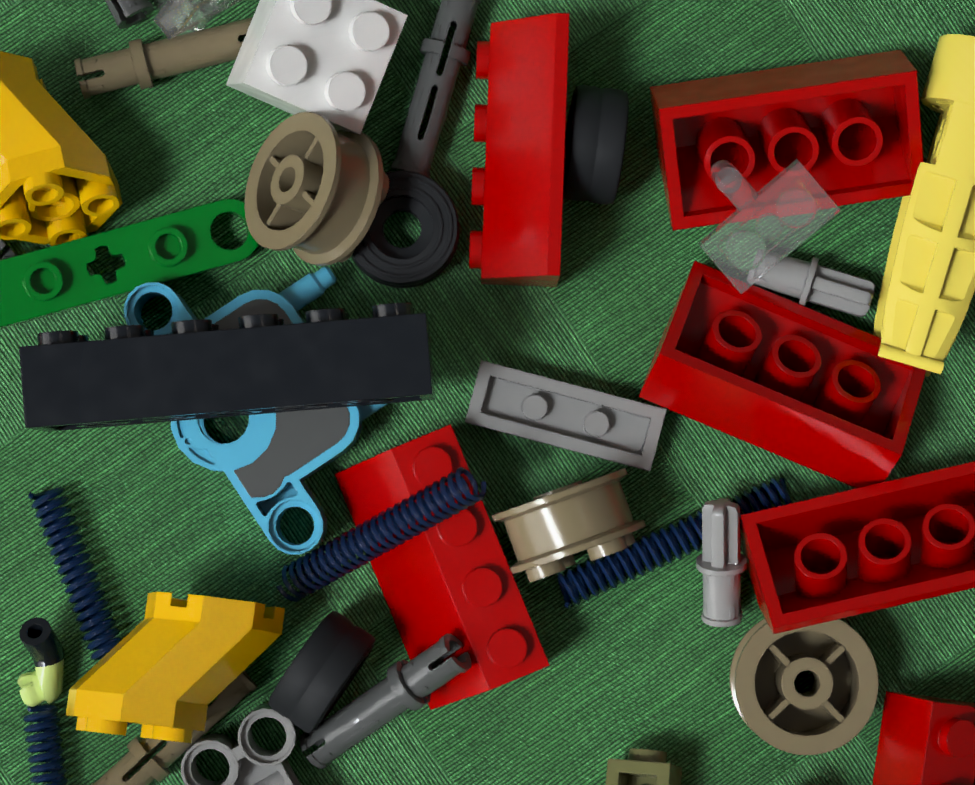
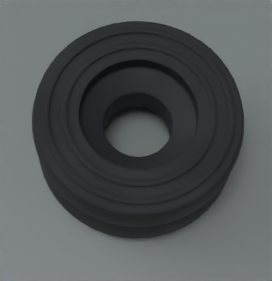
(595, 144)
(433, 249)
(321, 671)

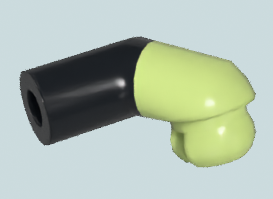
(48, 658)

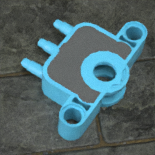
(277, 448)

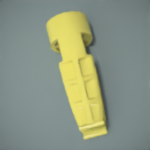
(933, 241)

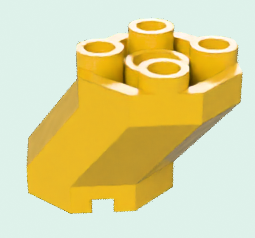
(50, 170)
(173, 665)

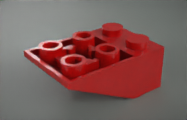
(925, 741)

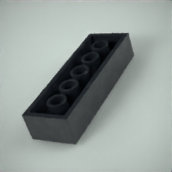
(228, 371)

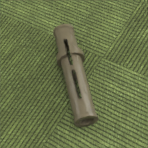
(161, 58)
(158, 766)

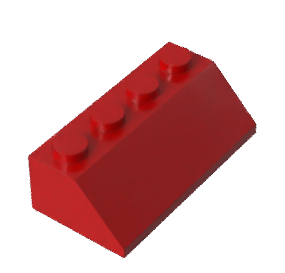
(841, 118)
(523, 151)
(783, 379)
(863, 548)
(450, 574)

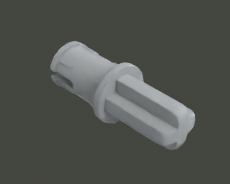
(820, 285)
(721, 563)

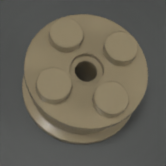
(314, 189)
(569, 521)
(826, 713)

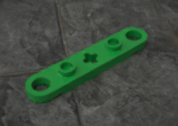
(152, 250)

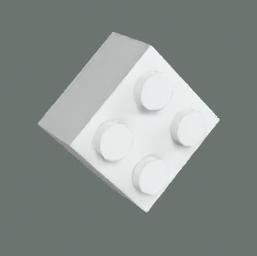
(318, 57)

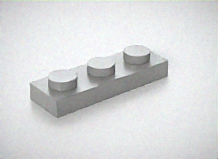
(565, 415)

